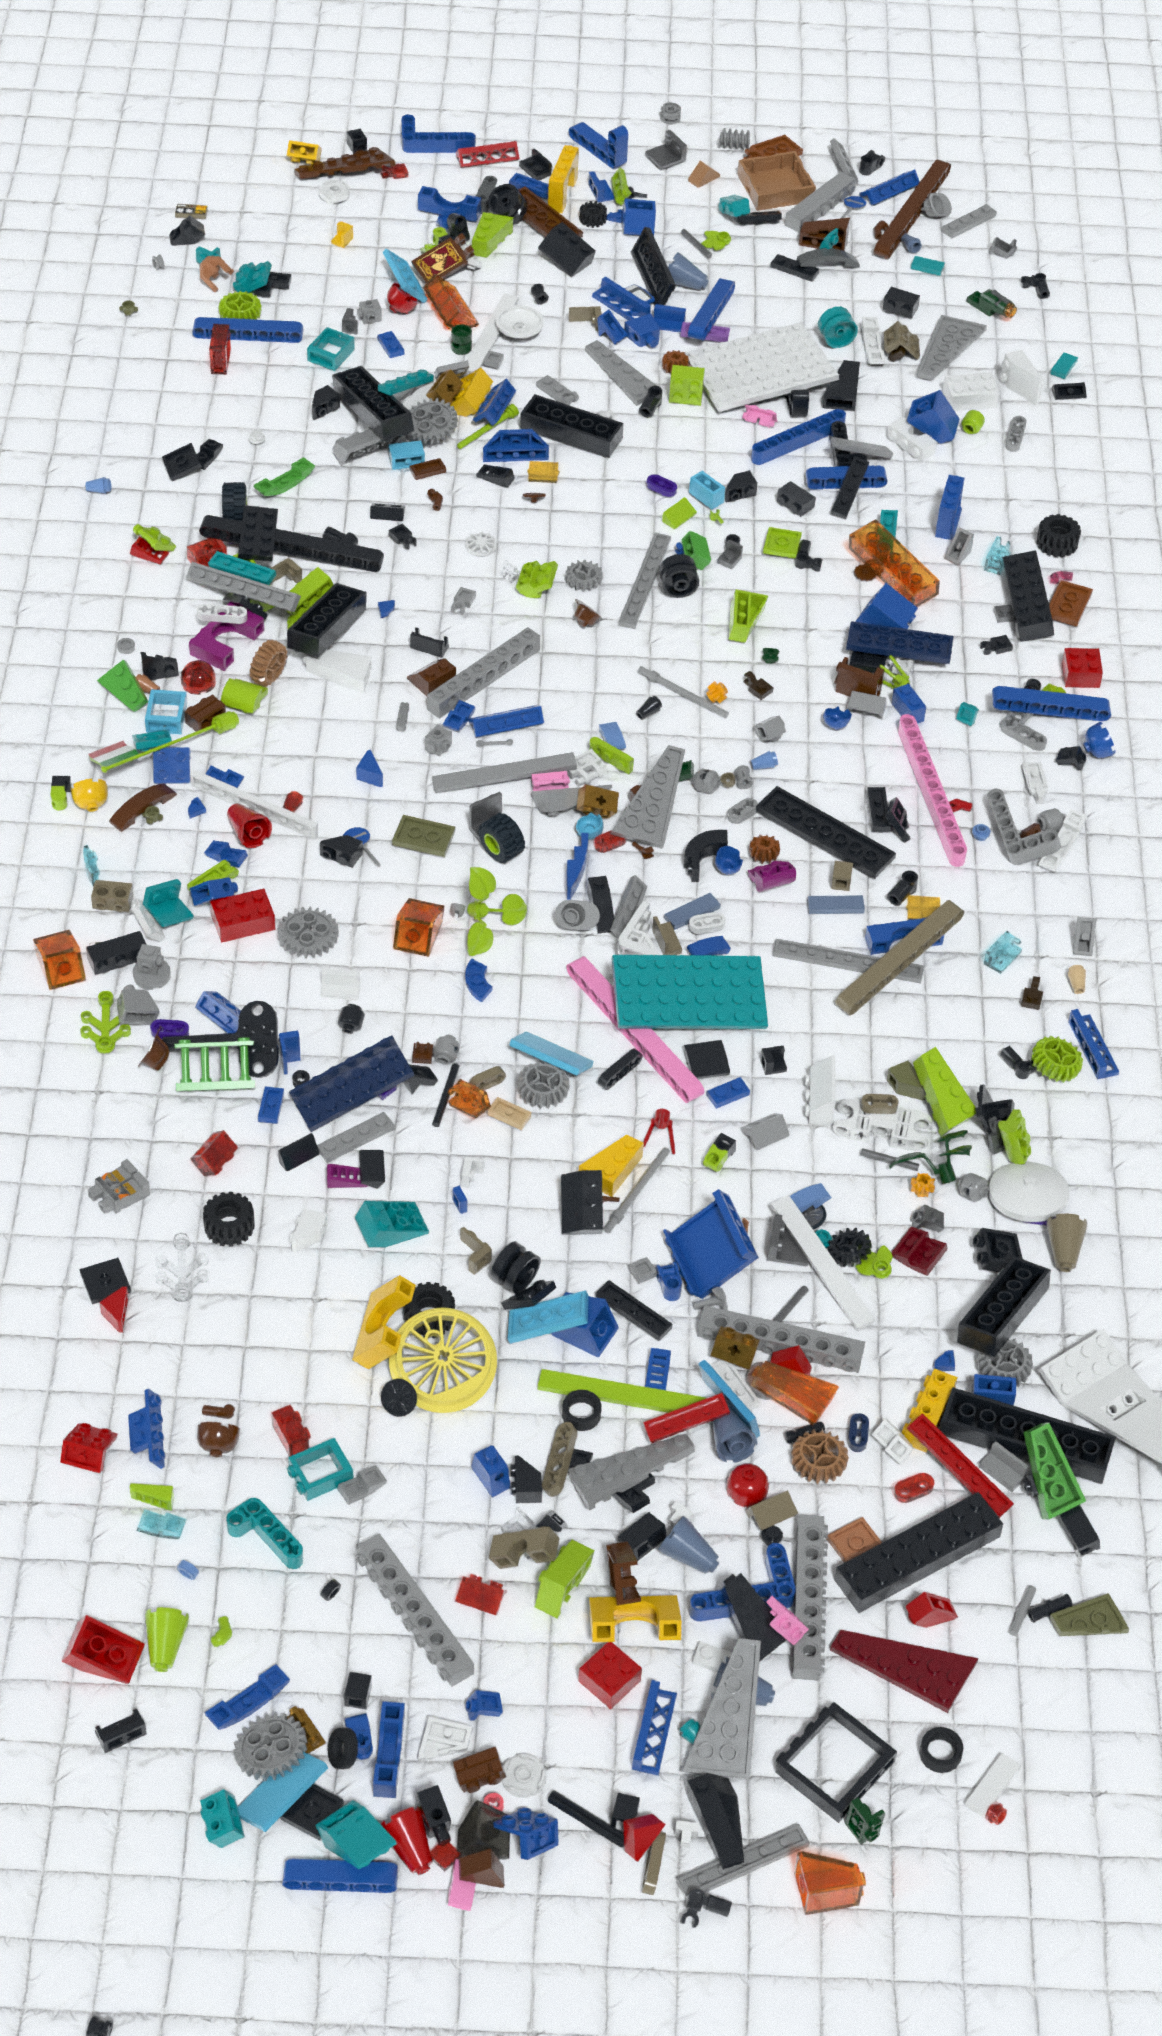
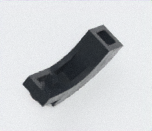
(702, 846)

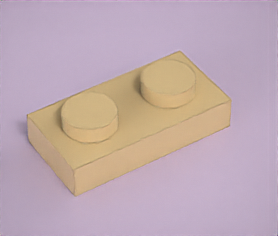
(509, 1113)

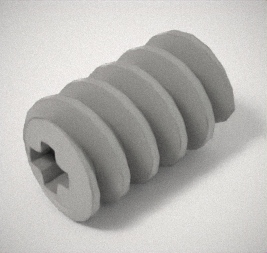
(734, 138)

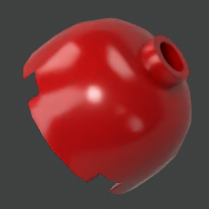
(400, 300)
(747, 1485)

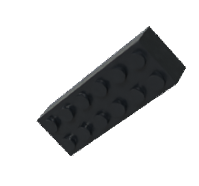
(572, 425)
(1028, 596)
(326, 620)
(1003, 1306)

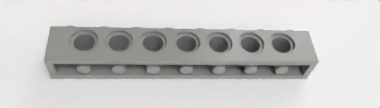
(483, 672)
(791, 1336)
(808, 1527)
(378, 1550)

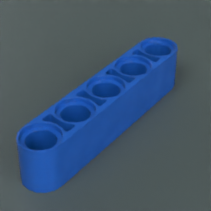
(834, 477)
(339, 1876)

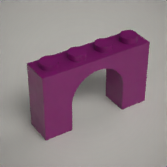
(217, 654)

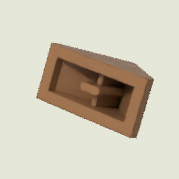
(702, 175)

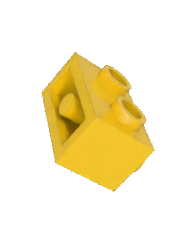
(303, 151)

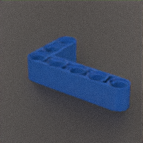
(433, 141)
(611, 151)
(775, 1588)

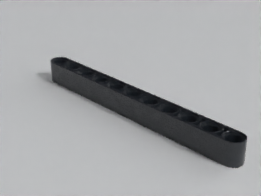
(300, 545)

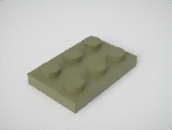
(423, 835)

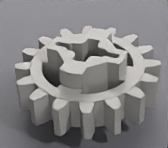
(584, 575)

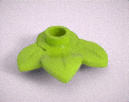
(716, 239)
(875, 1262)

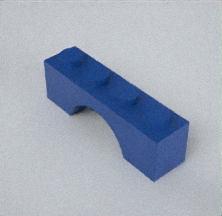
(431, 201)
(881, 936)
(389, 1750)

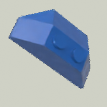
(515, 446)

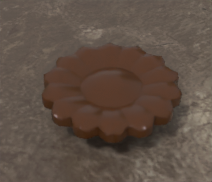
(534, 496)
(864, 573)

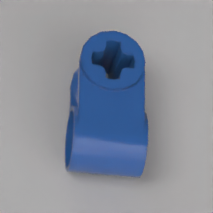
(669, 1281)
(361, 1727)

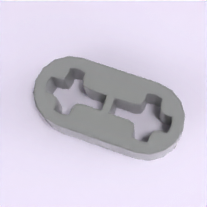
(743, 811)

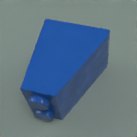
(934, 416)
(888, 609)
(596, 1333)

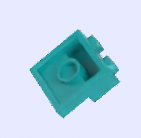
(251, 276)

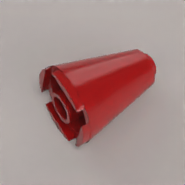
(249, 825)
(411, 1839)

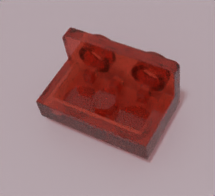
(480, 1594)

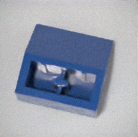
(637, 215)

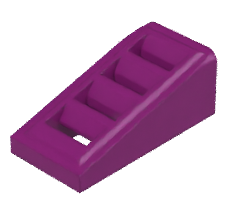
(341, 1170)

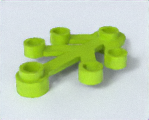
(105, 1000)

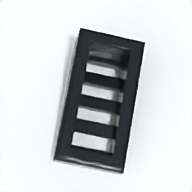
(498, 475)

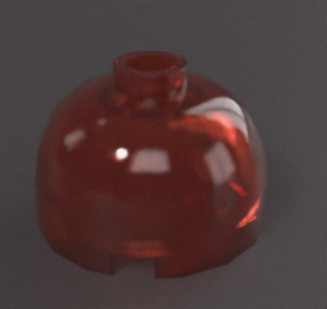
(198, 677)

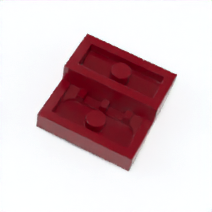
(919, 1251)

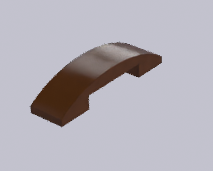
(136, 805)

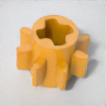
(717, 692)
(922, 1185)

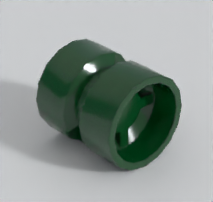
(461, 339)

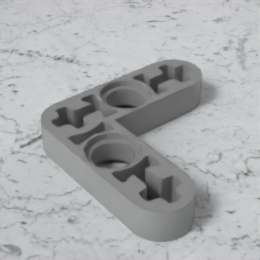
(1034, 739)

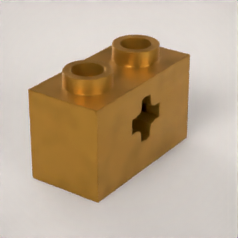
(445, 387)
(597, 801)
(725, 1350)

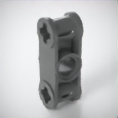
(487, 186)

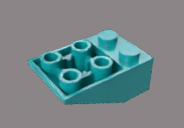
(390, 1222)
(355, 1835)

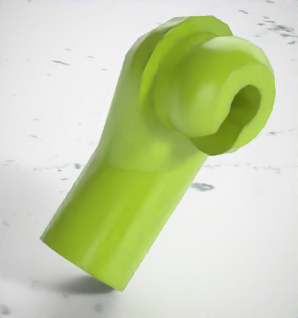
(223, 1634)

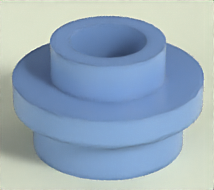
(981, 832)

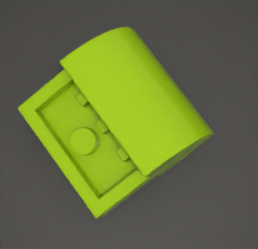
(536, 578)
(243, 695)
(1015, 1137)

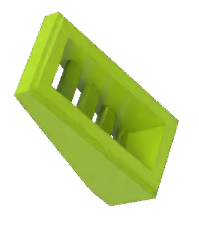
(156, 1495)

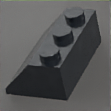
(567, 249)
(582, 1202)

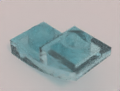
(91, 868)
(161, 1526)

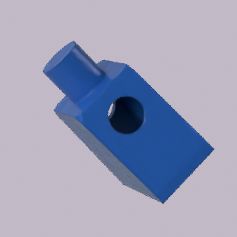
(643, 331)
(217, 889)
(490, 1465)

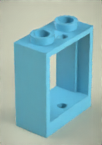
(165, 697)

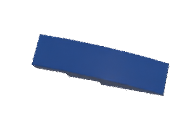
(576, 867)

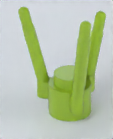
(898, 680)

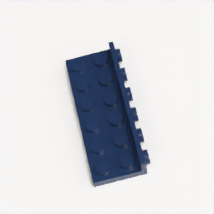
(900, 642)
(351, 1083)

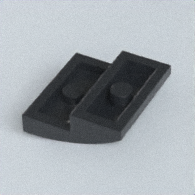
(707, 1059)

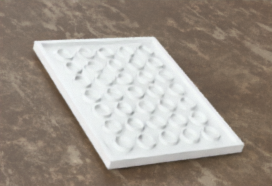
(762, 366)

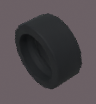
(582, 1396)
(947, 1735)

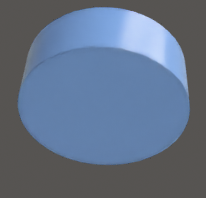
(188, 1570)

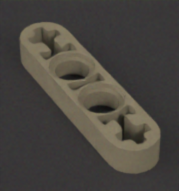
(559, 1476)

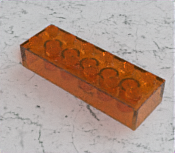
(893, 563)

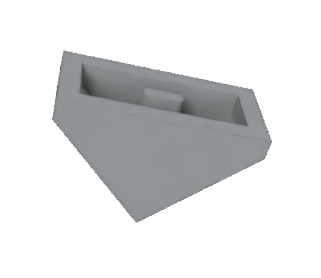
(960, 546)

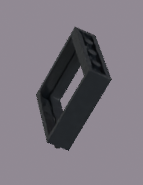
(835, 1809)

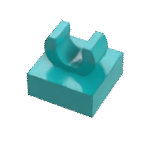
(967, 713)

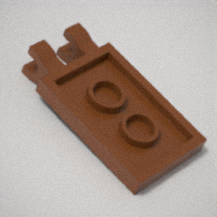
(773, 146)

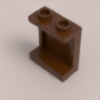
(858, 680)

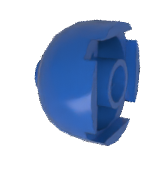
(1098, 741)

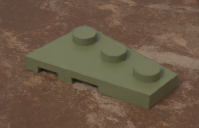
(1091, 1617)

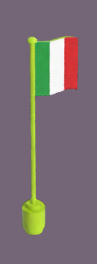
(122, 753)

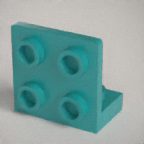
(164, 903)

